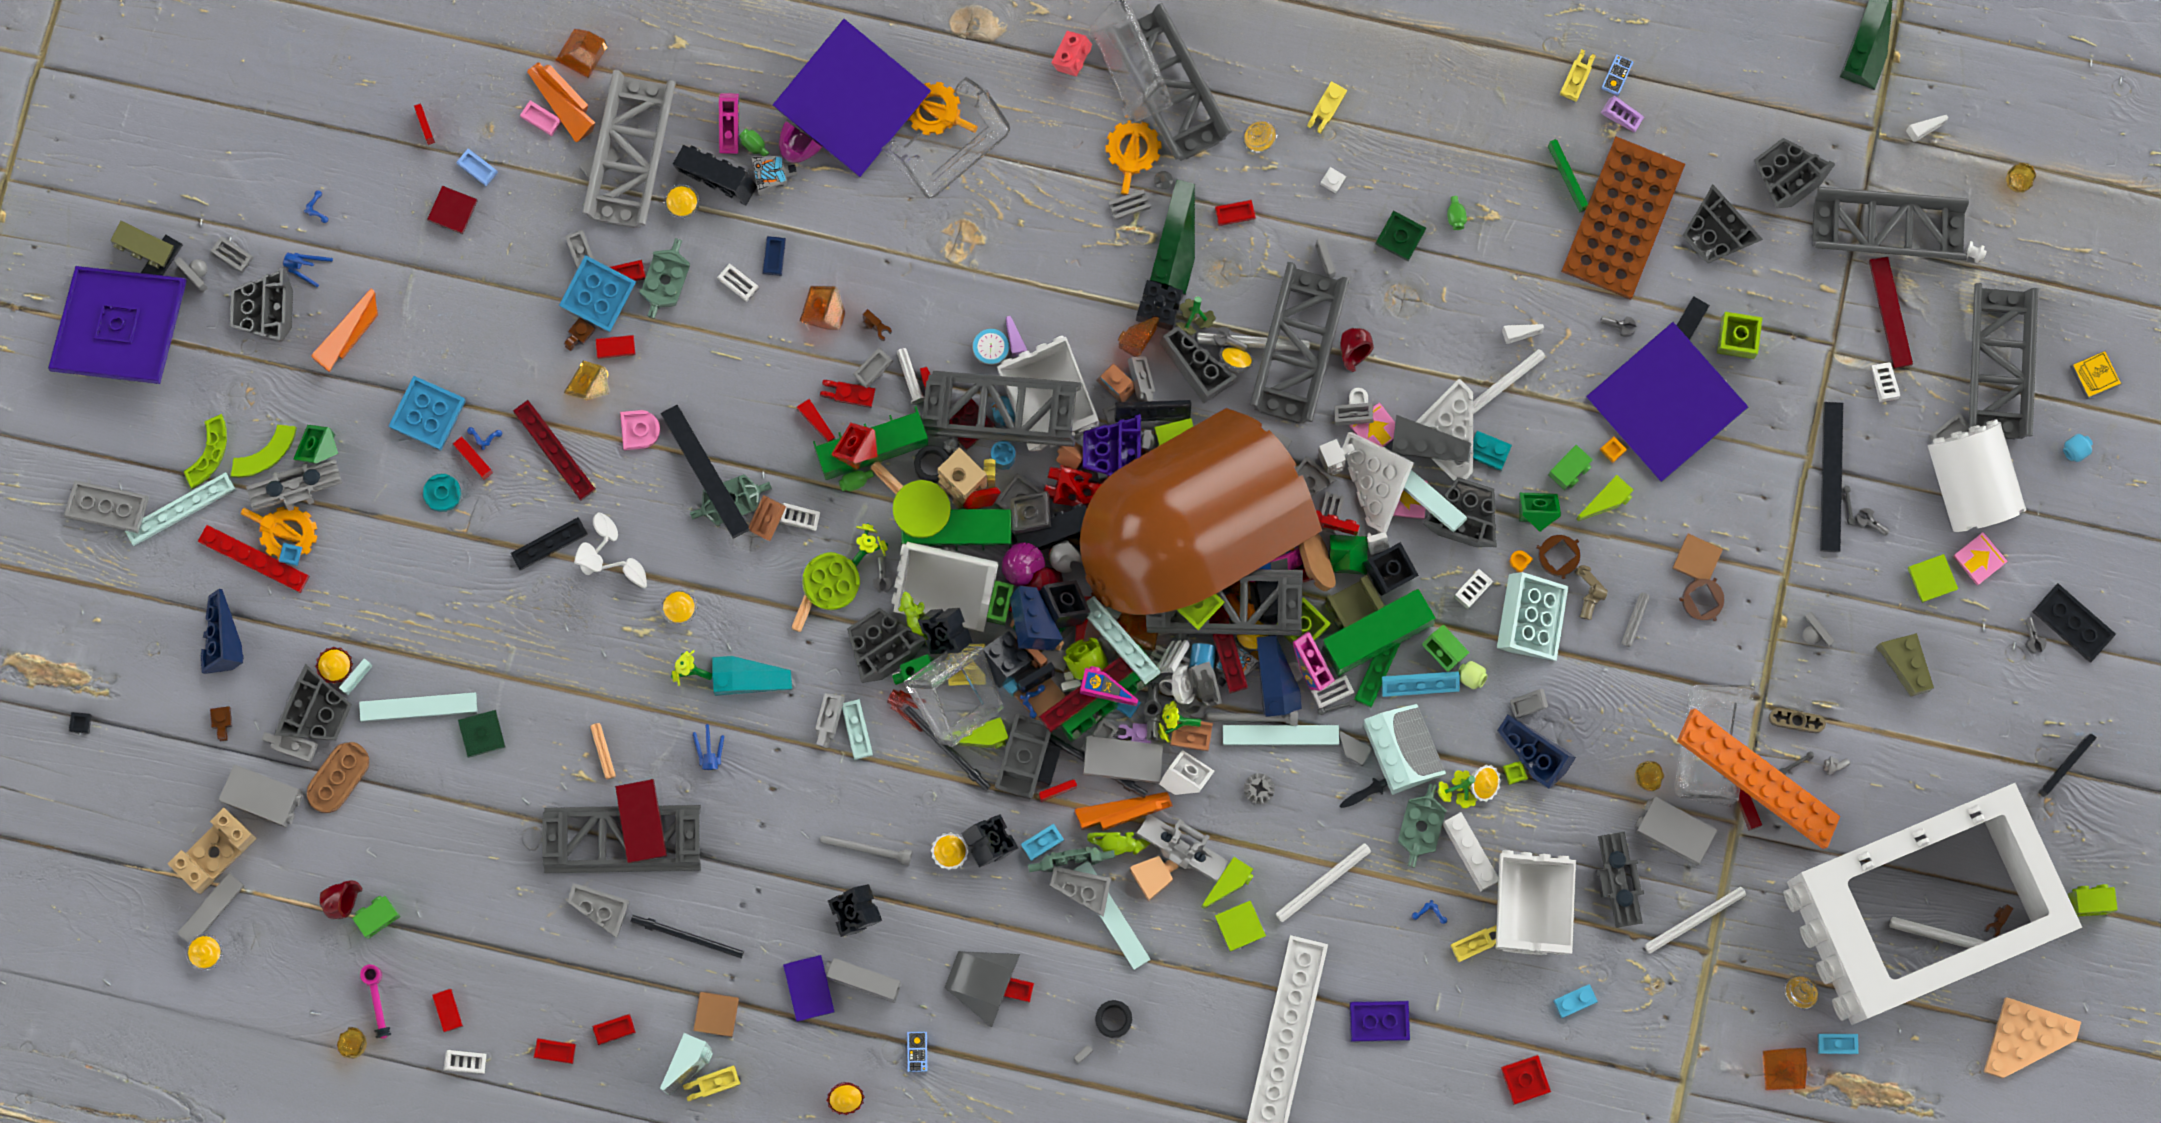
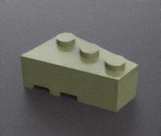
(141, 245)
(1908, 663)

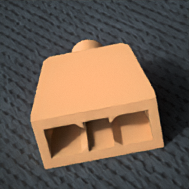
(1153, 875)

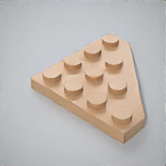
(2027, 1035)

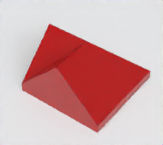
(856, 445)

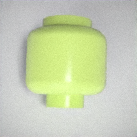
(1472, 675)

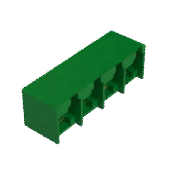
(892, 440)
(970, 527)
(1378, 632)
(1083, 719)

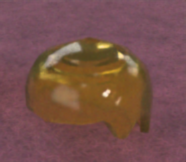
(2020, 177)
(1649, 775)
(352, 1043)

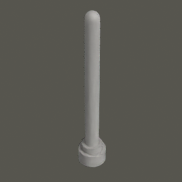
(1291, 718)
(902, 856)

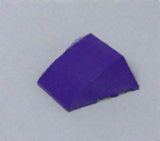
(1112, 446)

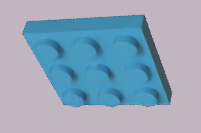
(597, 293)
(427, 413)

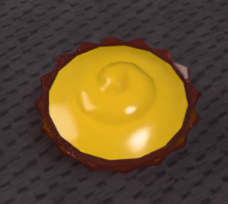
(334, 665)
(845, 1098)

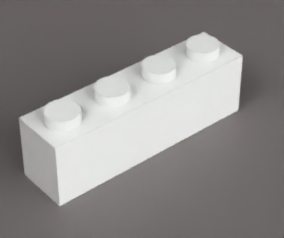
(1470, 851)

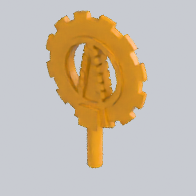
(946, 115)
(1130, 162)
(274, 525)

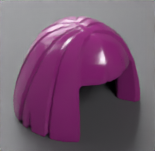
(796, 145)
(1021, 563)

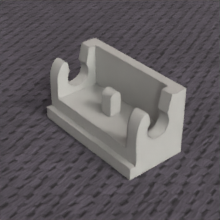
(1206, 683)

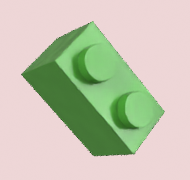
(1570, 467)
(1000, 603)
(1445, 648)
(376, 916)

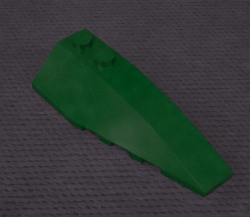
(1869, 45)
(1177, 243)

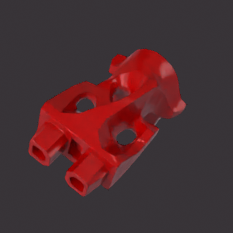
(1068, 485)

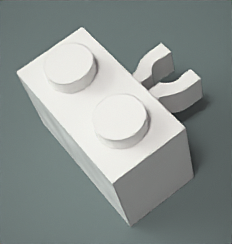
(1333, 456)

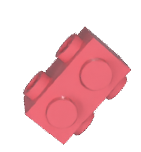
(1072, 53)

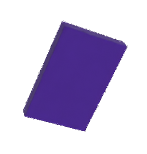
(808, 988)
(1379, 1021)

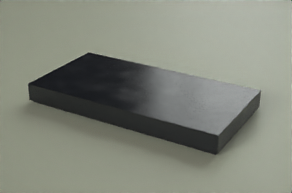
(2074, 622)

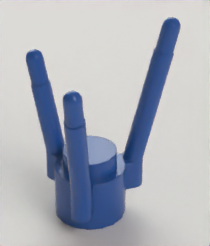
(295, 261)
(709, 761)

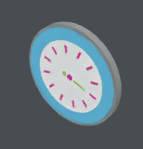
(990, 346)

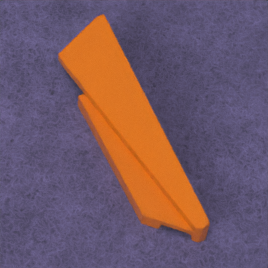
(563, 100)
(347, 332)
(1122, 811)

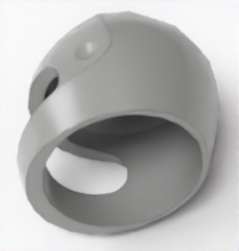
(1061, 556)

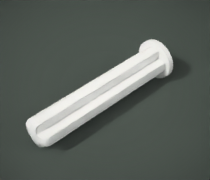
(910, 376)

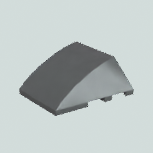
(1791, 172)
(1718, 228)
(263, 306)
(1478, 505)
(882, 645)
(313, 709)
(981, 981)

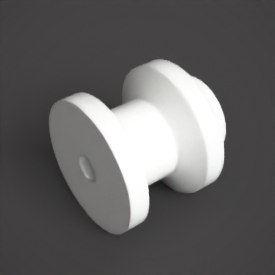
(1975, 252)

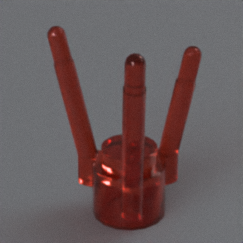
(898, 699)

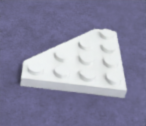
(1453, 416)
(1378, 479)

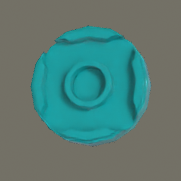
(442, 492)

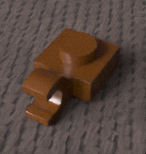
(872, 321)
(579, 333)
(220, 720)
(2001, 915)

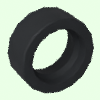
(919, 456)
(1128, 1019)

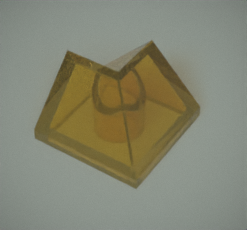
(588, 382)

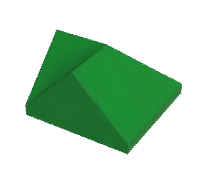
(316, 445)
(1539, 509)
(1348, 554)

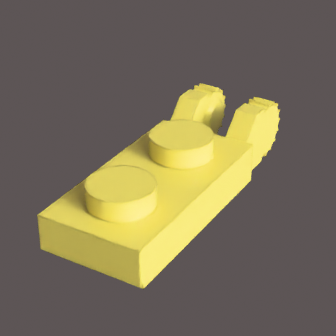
(1577, 77)
(1327, 105)
(990, 471)
(1473, 944)
(714, 1083)

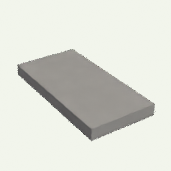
(106, 506)
(1122, 759)

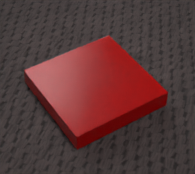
(1525, 1079)

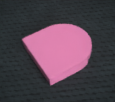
(639, 429)

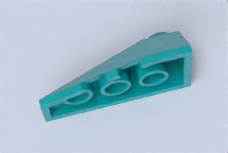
(744, 676)

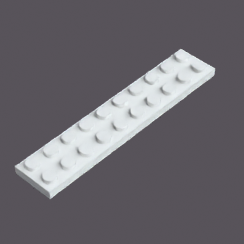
(1287, 1031)

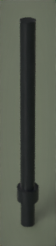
(973, 774)
(1128, 784)
(651, 924)

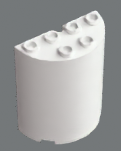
(1049, 362)
(1977, 477)
(946, 581)
(1535, 903)

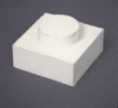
(1333, 180)

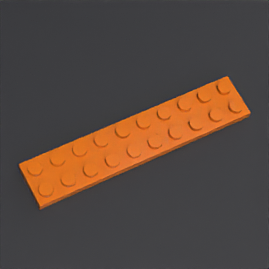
(1758, 778)

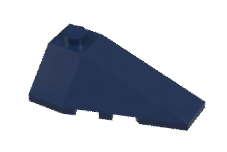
(223, 643)
(1278, 685)
(1541, 756)

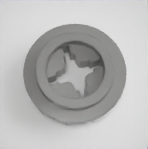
(1250, 791)

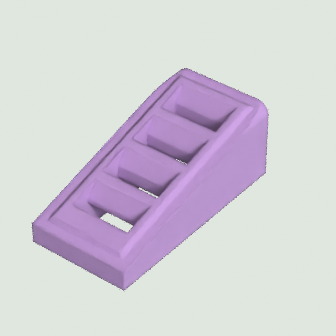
(1607, 112)
(1016, 343)

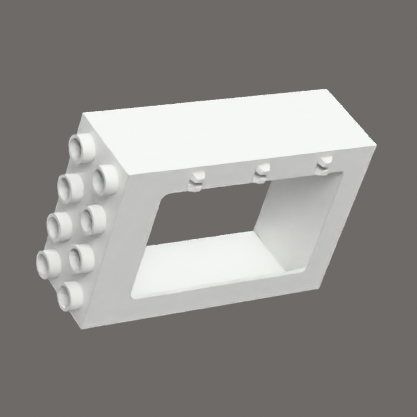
(1847, 946)

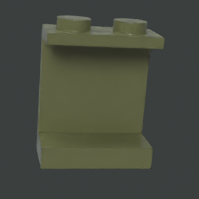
(1354, 603)

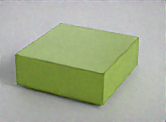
(1515, 773)

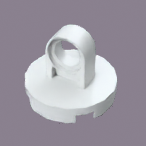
(1182, 685)

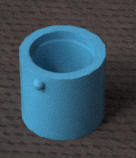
(1003, 454)
(1201, 654)

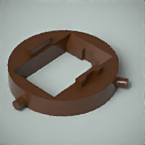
(1548, 544)
(1716, 592)

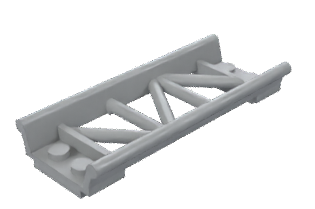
(607, 207)

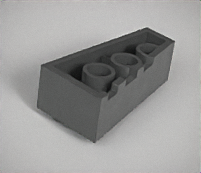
(1197, 365)
(1423, 441)

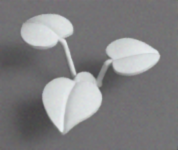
(592, 562)

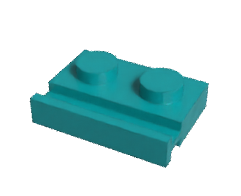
(1490, 450)

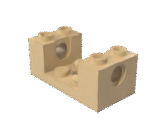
(961, 477)
(198, 867)

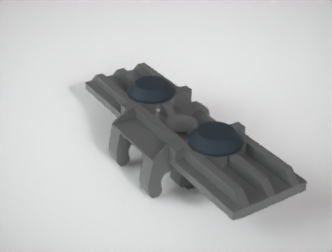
(1613, 879)

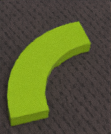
(213, 452)
(268, 456)

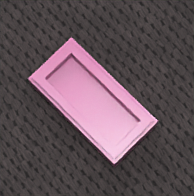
(540, 118)

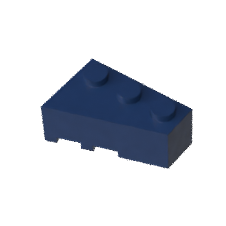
(1033, 621)

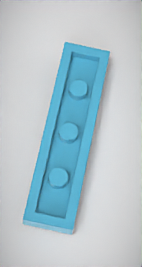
(1420, 684)

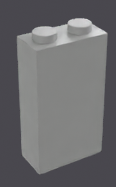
(261, 796)
(1675, 830)
(863, 980)

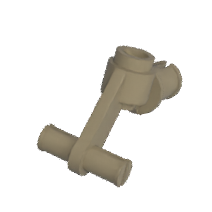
(1596, 591)

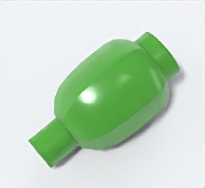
(753, 142)
(1456, 214)
(854, 480)

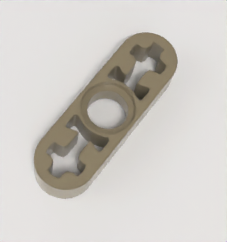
(1782, 723)

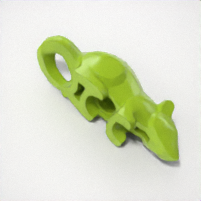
(913, 613)
(1120, 844)

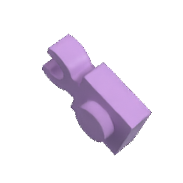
(1137, 733)

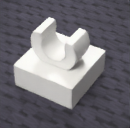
(1378, 542)
(1069, 684)

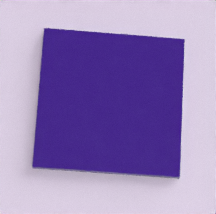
(851, 97)
(117, 324)
(1667, 401)

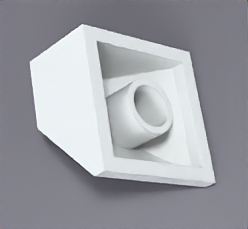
(1186, 775)

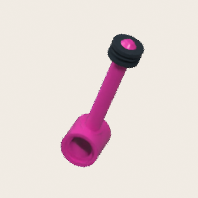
(382, 1031)

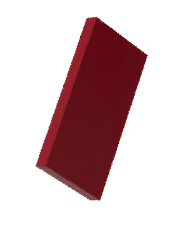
(641, 821)

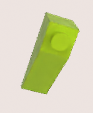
(1609, 498)
(987, 736)
(1231, 880)

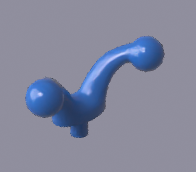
(311, 212)
(498, 433)
(1032, 714)
(1431, 906)

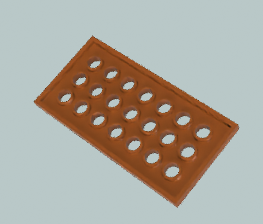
(1611, 222)

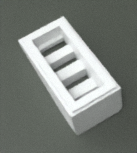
(1921, 129)
(1519, 332)
(1895, 394)
(797, 523)
(1462, 599)
(447, 1062)

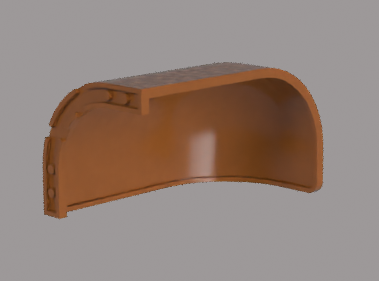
(1194, 516)

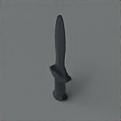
(1375, 787)

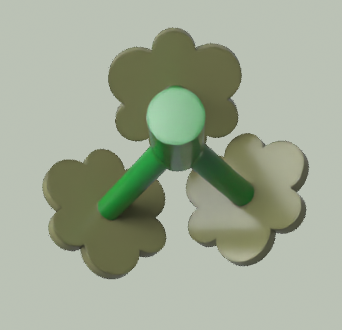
(1191, 309)

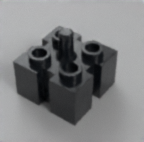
(1159, 304)
(945, 631)
(989, 840)
(855, 910)

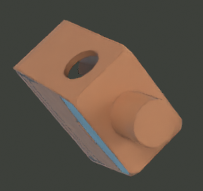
(1116, 383)

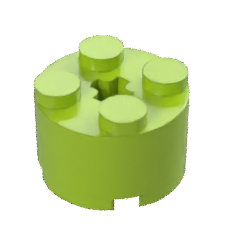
(1083, 655)

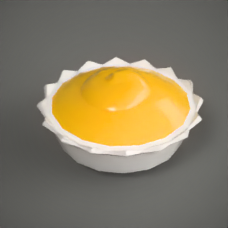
(1486, 783)
(949, 851)

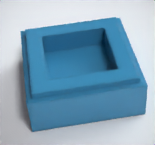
(290, 554)
(1127, 710)

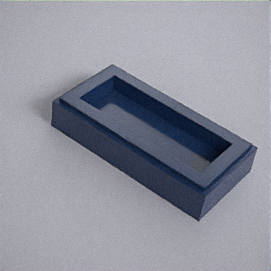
(774, 256)

